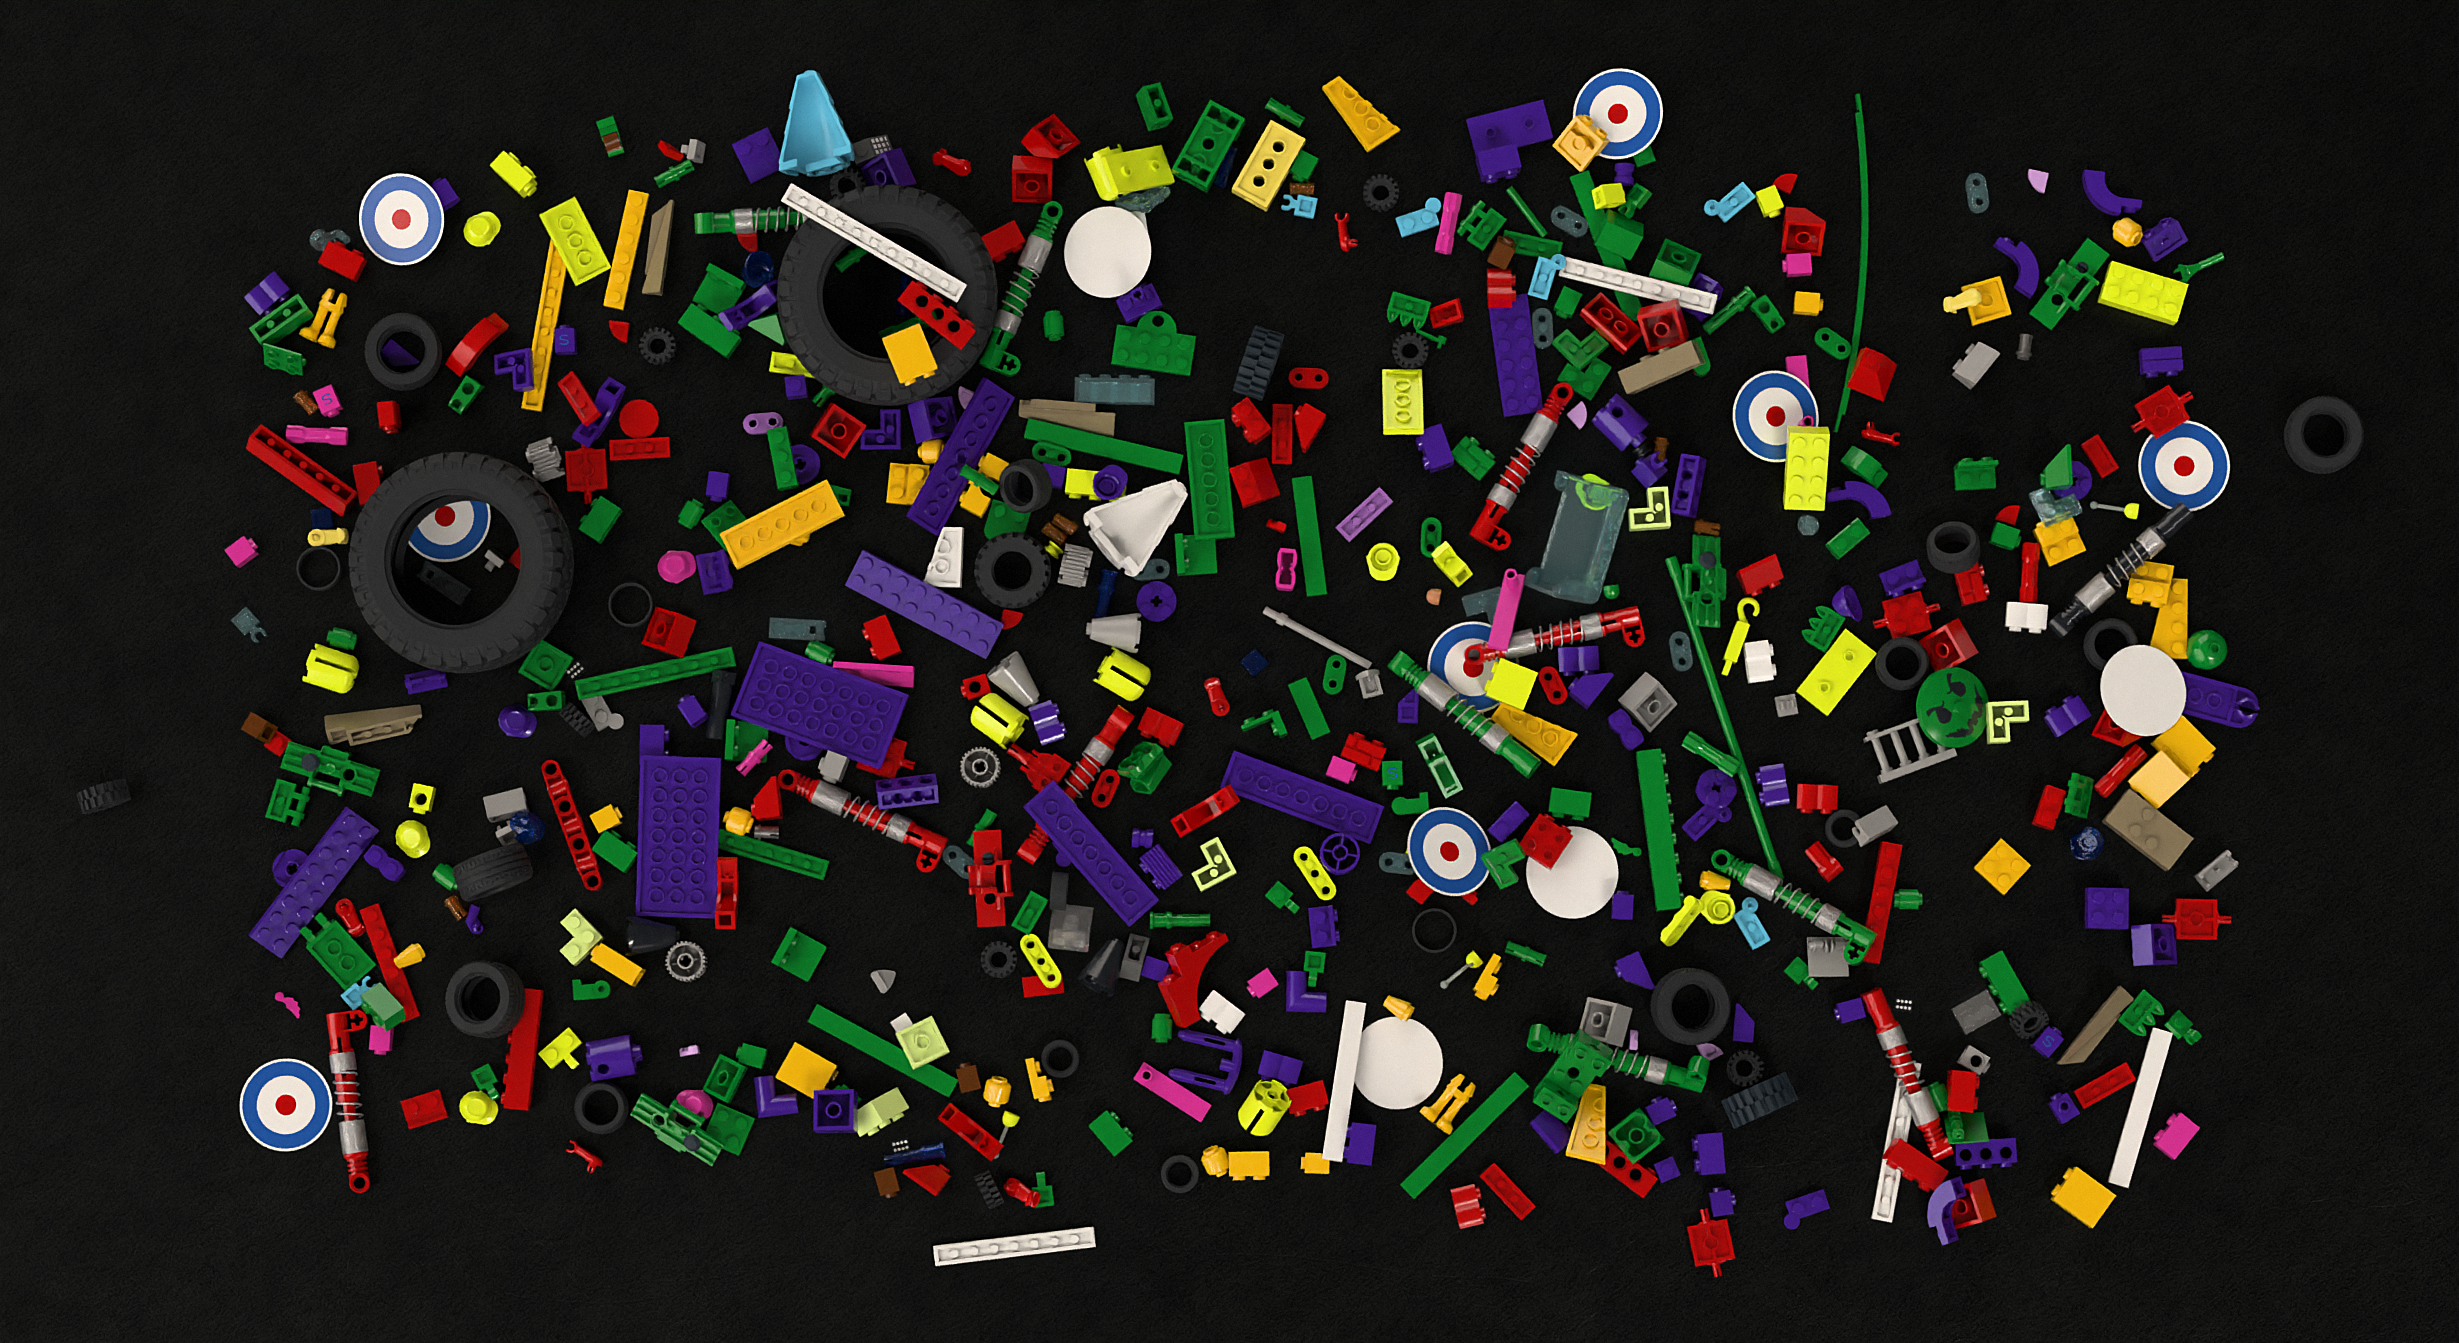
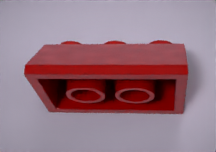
(1611, 323)

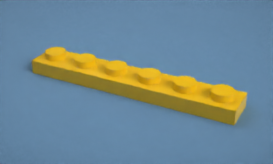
(626, 249)

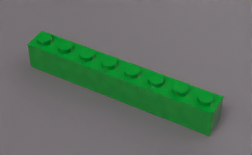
(1658, 829)

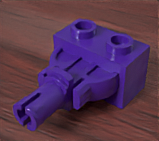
(1138, 302)

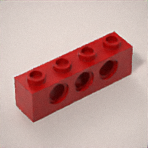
(959, 338)
(1640, 1186)

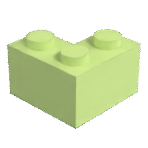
(1656, 514)
(2000, 715)
(1218, 867)
(584, 938)
(880, 1111)

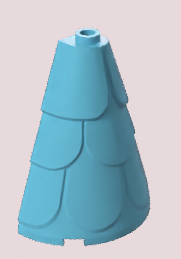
(814, 131)

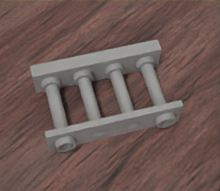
(1906, 765)

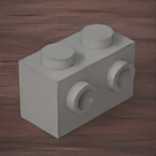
(833, 767)

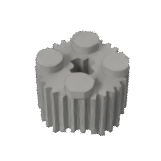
(545, 460)
(1074, 565)
(970, 772)
(677, 955)

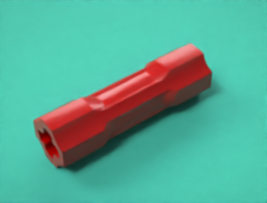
(2030, 560)
(2109, 782)

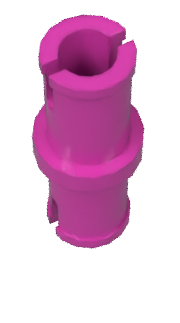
(754, 757)

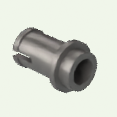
(2024, 347)
(766, 832)

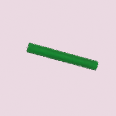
(1527, 212)

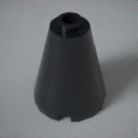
(647, 935)
(1104, 968)

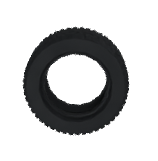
(394, 324)
(2340, 411)
(492, 871)
(459, 999)
(1718, 1006)

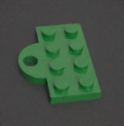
(1153, 346)

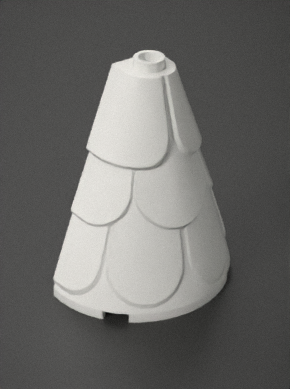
(1135, 524)

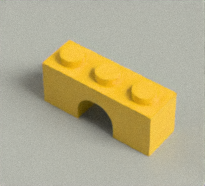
(973, 499)

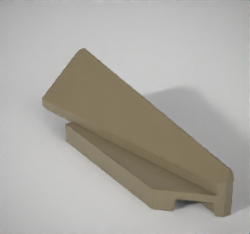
(1070, 415)

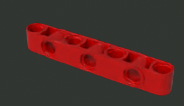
(572, 825)

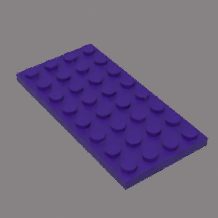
(819, 705)
(678, 836)

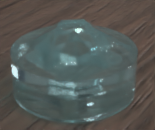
(1808, 525)

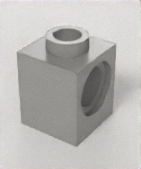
(1965, 1058)

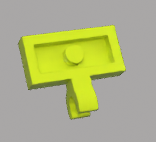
(560, 1049)

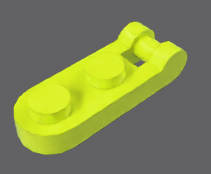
(1681, 920)

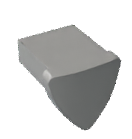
(1369, 683)
(883, 979)

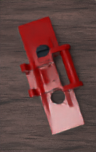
(988, 854)

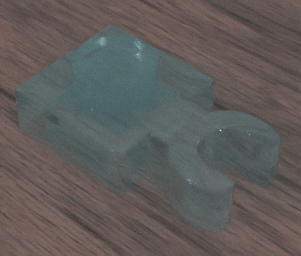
(248, 623)

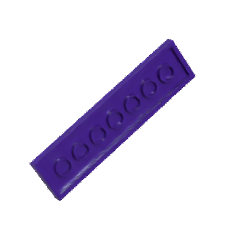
(964, 447)
(924, 604)
(1302, 797)
(1090, 853)
(313, 882)

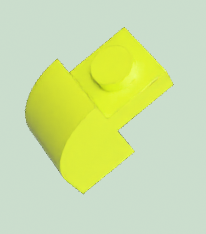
(1451, 564)

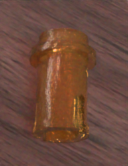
(1302, 189)
(306, 402)
(1661, 445)
(1064, 524)
(1706, 527)
(1054, 534)
(454, 906)

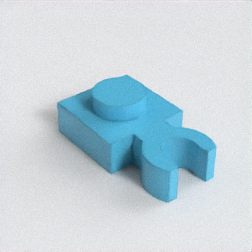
(1303, 206)
(352, 995)

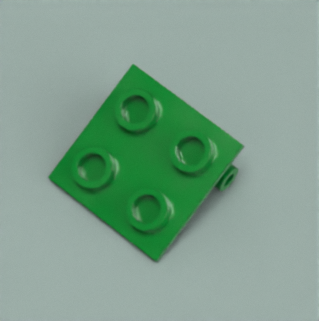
(283, 359)
(722, 520)
(1965, 1127)

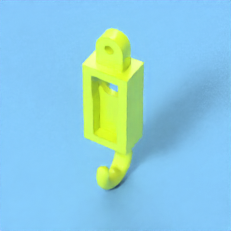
(1738, 634)

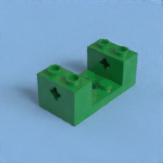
(1198, 164)
(1561, 1091)

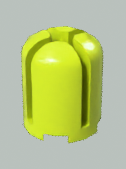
(1099, 175)
(331, 669)
(1118, 683)
(992, 727)
(1260, 1099)

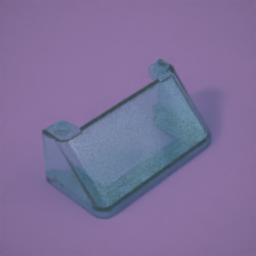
(1580, 539)

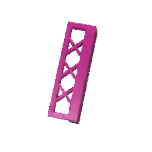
(879, 673)

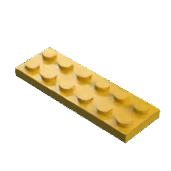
(782, 524)

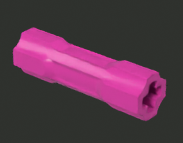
(1448, 223)
(301, 434)

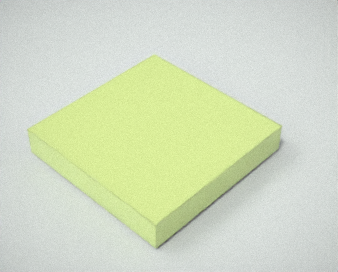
(922, 1042)

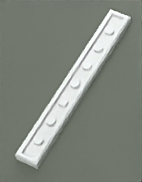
(1638, 285)
(1343, 1081)
(2140, 1107)
(1889, 1178)
(1014, 1246)

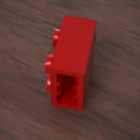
(1250, 419)
(1546, 841)

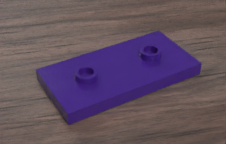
(1517, 125)

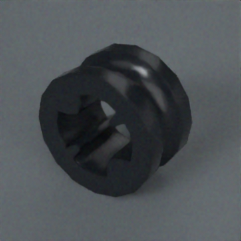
(1642, 450)

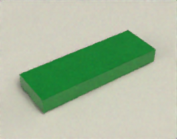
(1534, 246)
(1309, 708)

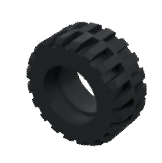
(985, 570)

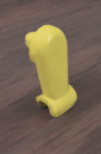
(1968, 298)
(325, 537)

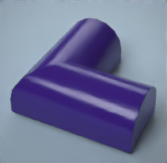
(520, 365)
(888, 436)
(1298, 999)
(771, 1104)

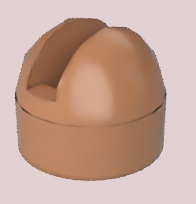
(1433, 596)

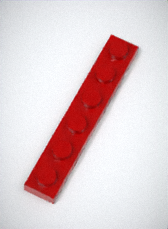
(385, 953)

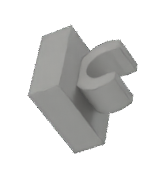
(694, 150)
(495, 559)
(1786, 705)
(506, 835)

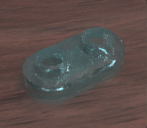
(1977, 192)
(1567, 224)
(1542, 328)
(1150, 570)
(1682, 651)
(959, 862)
(1398, 864)

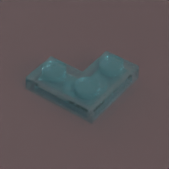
(1145, 201)
(2054, 511)
(1482, 602)

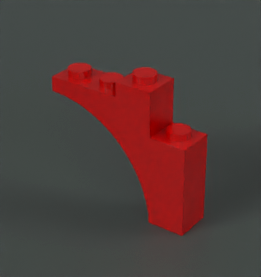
(1182, 986)

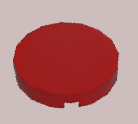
(639, 419)

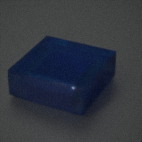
(322, 518)
(1254, 662)

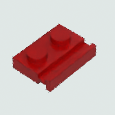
(424, 1109)

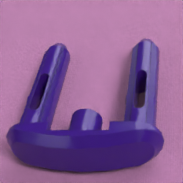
(1232, 1066)

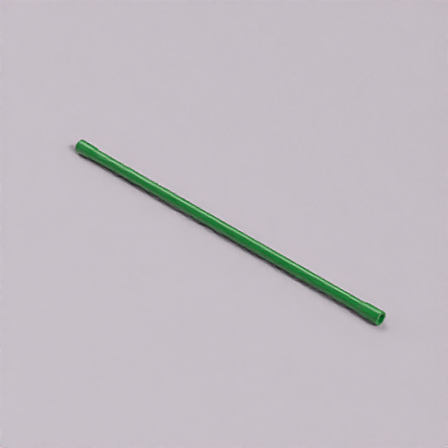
(1773, 864)

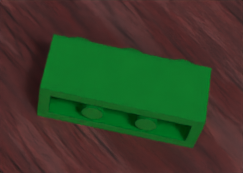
(282, 321)
(710, 330)
(783, 458)
(2003, 982)

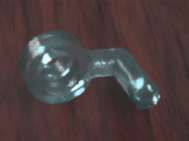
(325, 237)

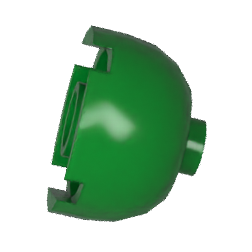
(2206, 649)

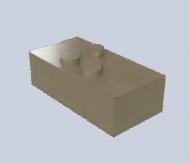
(1661, 367)
(2147, 830)

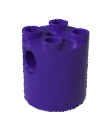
(1621, 423)
(1339, 853)
(613, 1057)

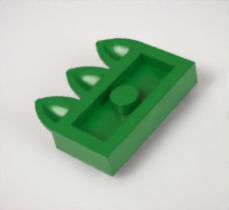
(1408, 309)
(1824, 628)
(2140, 1012)

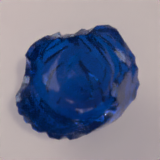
(757, 269)
(527, 827)
(2087, 844)

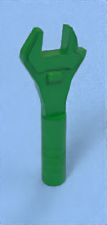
(2188, 271)

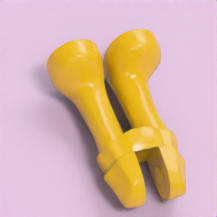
(325, 305)
(1433, 1112)

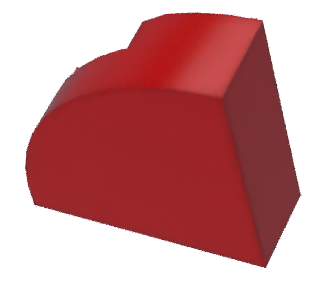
(670, 151)
(1785, 182)
(749, 241)
(619, 330)
(2008, 515)
(1278, 526)
(1010, 618)

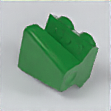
(1145, 767)
(1635, 1135)

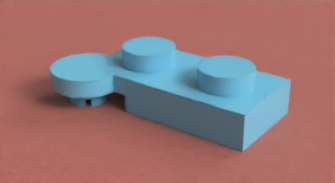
(1730, 204)
(1420, 219)
(1544, 275)
(1750, 924)

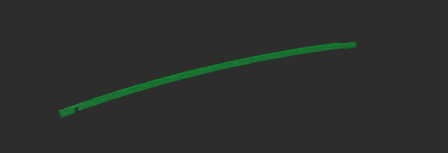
(1863, 258)

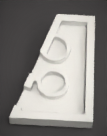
(947, 560)

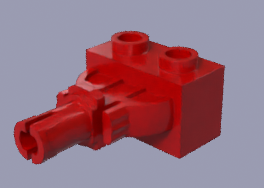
(1041, 769)

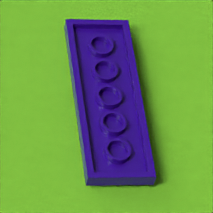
(1516, 358)

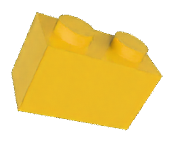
(1249, 1164)

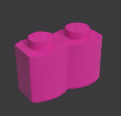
(1286, 565)

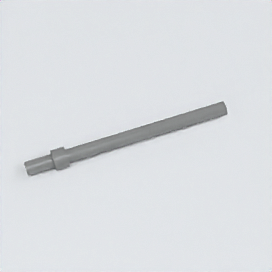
(1282, 619)

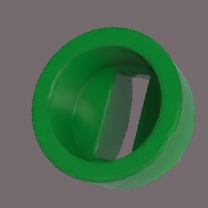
(1611, 591)

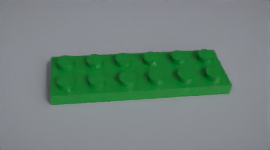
(1209, 480)

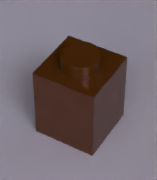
(1502, 252)
(259, 728)
(968, 1077)
(887, 1182)

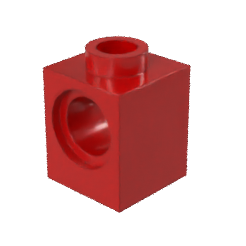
(982, 680)

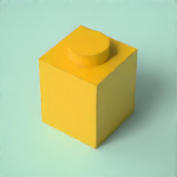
(1807, 303)
(606, 818)
(1314, 1163)

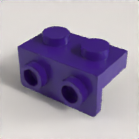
(714, 572)

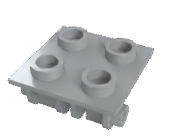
(1827, 957)

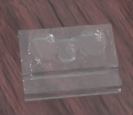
(1976, 1012)

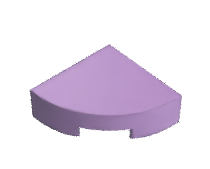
(2038, 180)
(964, 396)
(1578, 415)
(1633, 1043)
(691, 1050)
(1709, 1051)

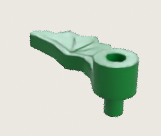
(1440, 340)
(1624, 849)

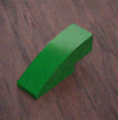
(1439, 765)

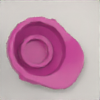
(676, 566)
(697, 1102)

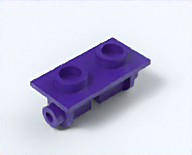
(425, 681)

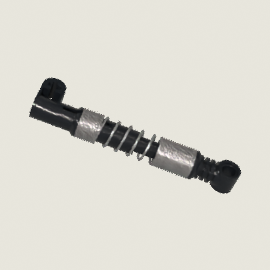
(2100, 587)

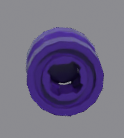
(1624, 174)
(1142, 838)

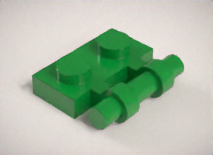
(1485, 230)
(2079, 795)
(282, 799)

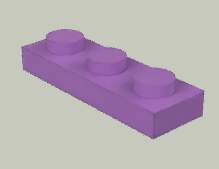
(1364, 514)

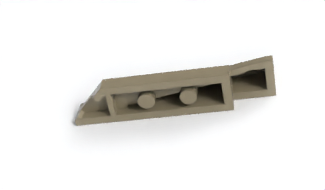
(658, 249)
(371, 724)
(2096, 1027)

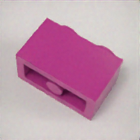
(2175, 1135)

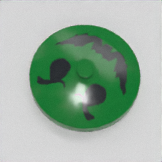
(1952, 707)

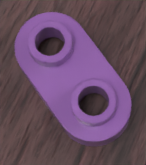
(762, 422)

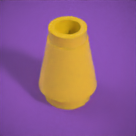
(1714, 881)
(411, 955)
(1399, 1008)

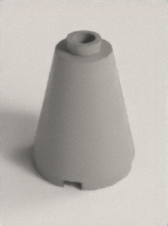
(1116, 631)
(1015, 680)

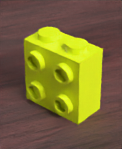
(519, 178)
(1510, 683)

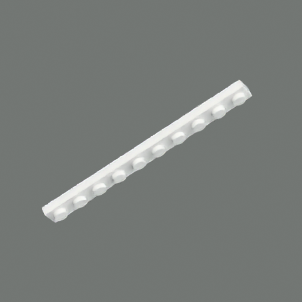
(873, 243)

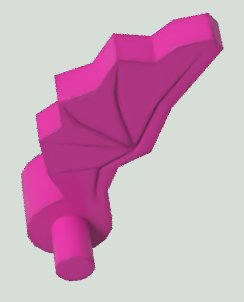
(290, 1003)

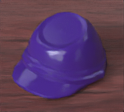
(1110, 482)
(1847, 603)
(517, 721)

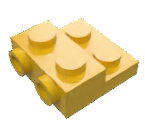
(1581, 142)
(906, 482)
(2059, 541)
(2151, 584)
(1487, 983)
(1040, 1085)

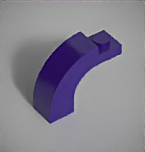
(752, 308)
(607, 402)

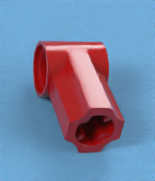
(1826, 865)

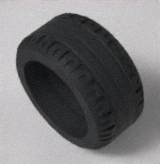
(1040, 481)
(1948, 533)
(2089, 647)
(1921, 654)
(581, 1098)

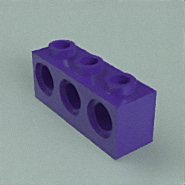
(1688, 485)
(907, 791)
(1993, 1146)

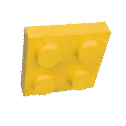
(1993, 303)
(2002, 866)

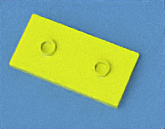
(1137, 170)
(575, 241)
(1402, 401)
(1836, 672)

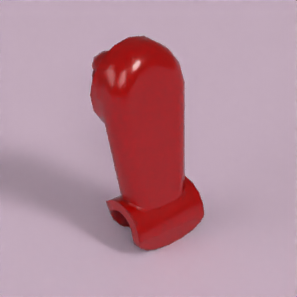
(958, 166)
(1345, 241)
(1874, 435)
(1217, 698)
(349, 916)
(590, 1157)
(1018, 1190)

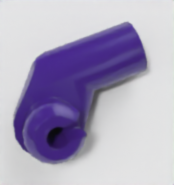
(472, 921)

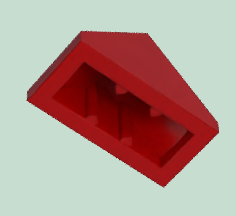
(1446, 314)

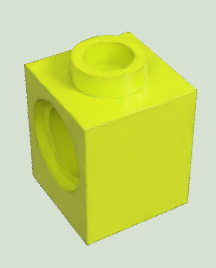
(1608, 196)
(1769, 201)
(417, 790)

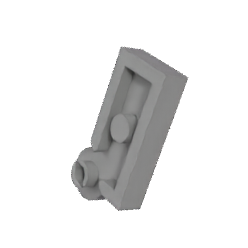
(601, 714)

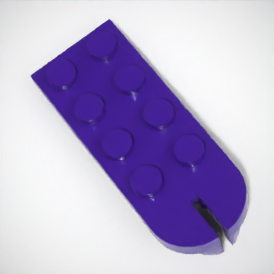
(2218, 701)

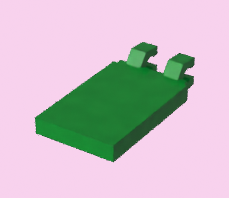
(338, 952)

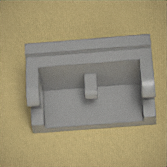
(505, 804)
(1874, 825)
(2216, 870)

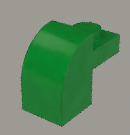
(1864, 466)

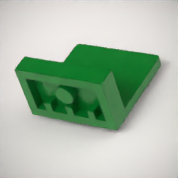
(719, 290)
(1975, 474)
(1195, 556)
(1277, 725)
(742, 738)
(799, 954)

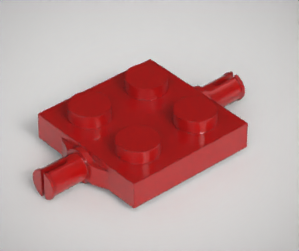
(2162, 412)
(586, 471)
(1906, 615)
(892, 762)
(2196, 919)
(1711, 1242)

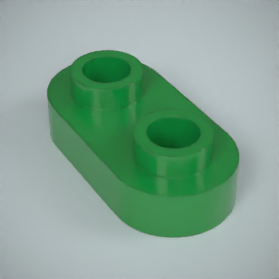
(1831, 345)
(1052, 454)
(1430, 538)
(1334, 674)

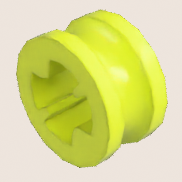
(1053, 549)

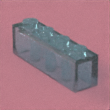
(1115, 390)

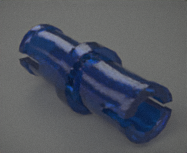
(1225, 168)

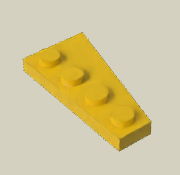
(1364, 120)
(2171, 622)
(1537, 734)
(1588, 1132)

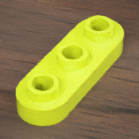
(1308, 866)
(1034, 955)

